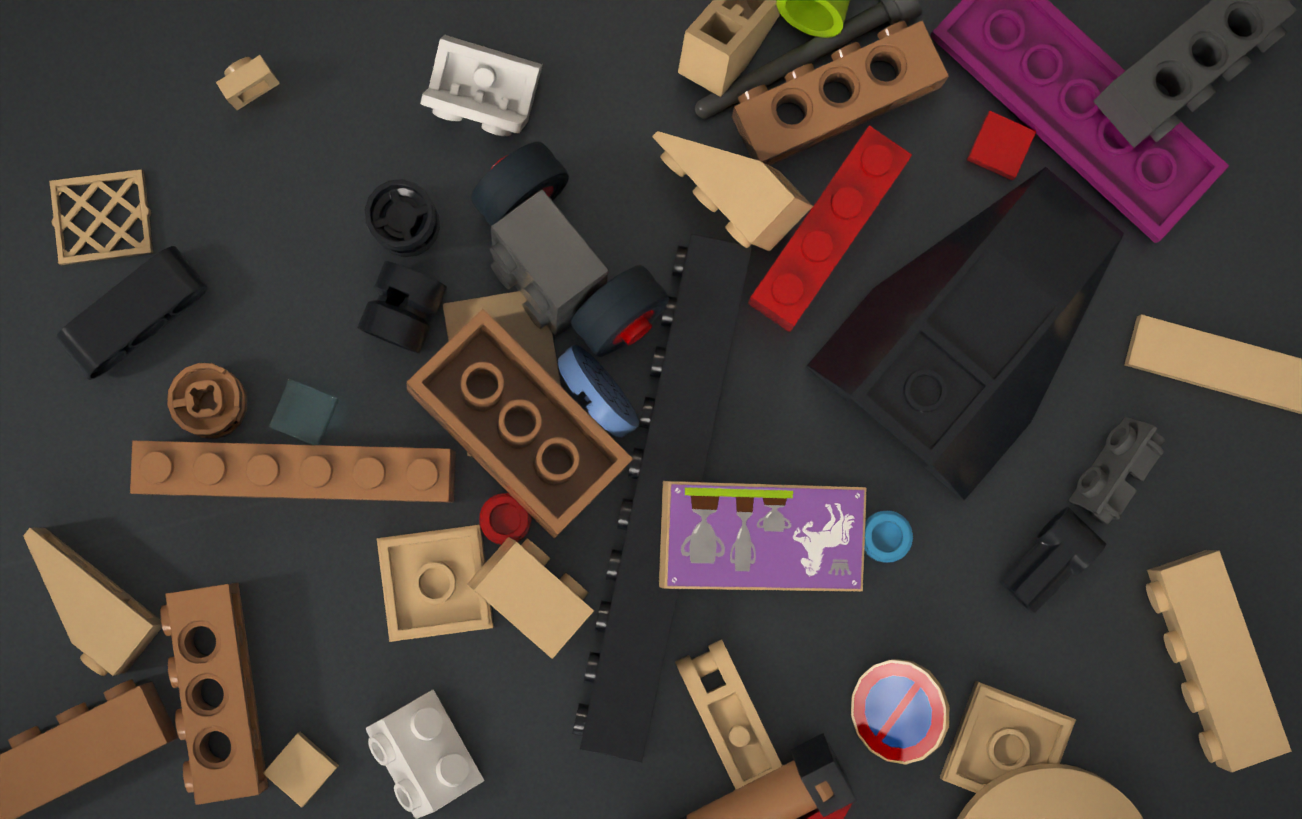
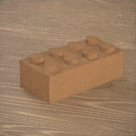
(518, 423)

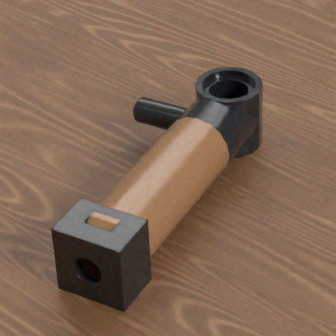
(789, 792)

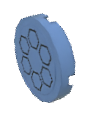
(608, 402)

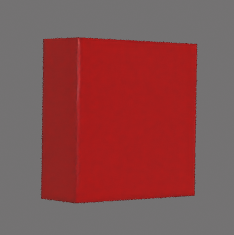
(1001, 145)

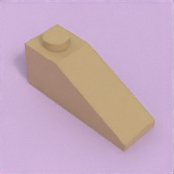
(725, 41)
(94, 610)

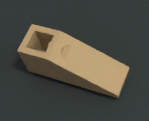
(746, 190)

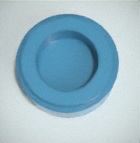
(887, 536)

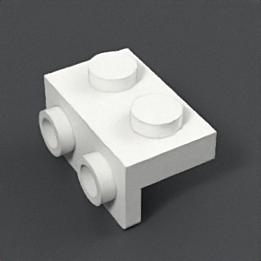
(482, 86)
(423, 755)

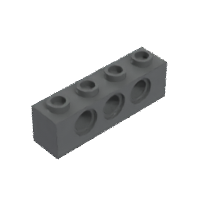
(1134, 99)

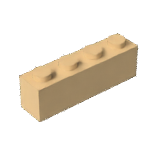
(1217, 661)

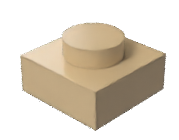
(246, 81)

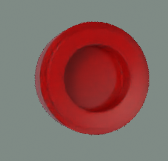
(504, 518)

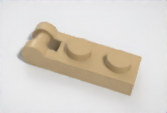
(729, 716)

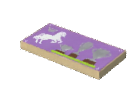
(762, 536)

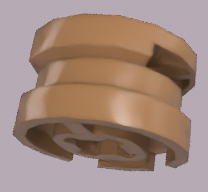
(207, 400)

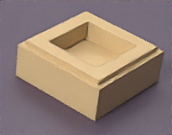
(300, 769)

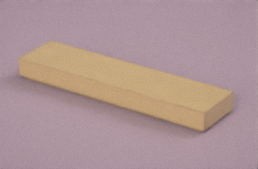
(1216, 363)

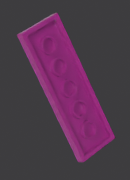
(1049, 80)

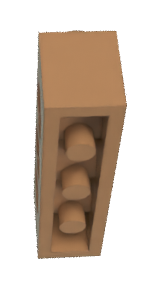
(904, 47)
(237, 716)

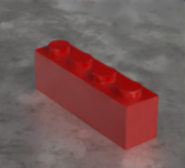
(829, 228)

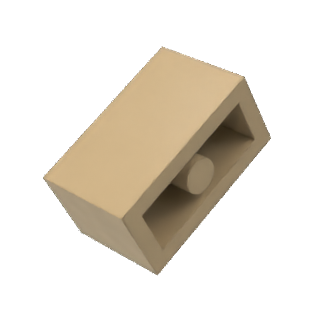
(531, 596)

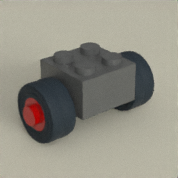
(552, 262)

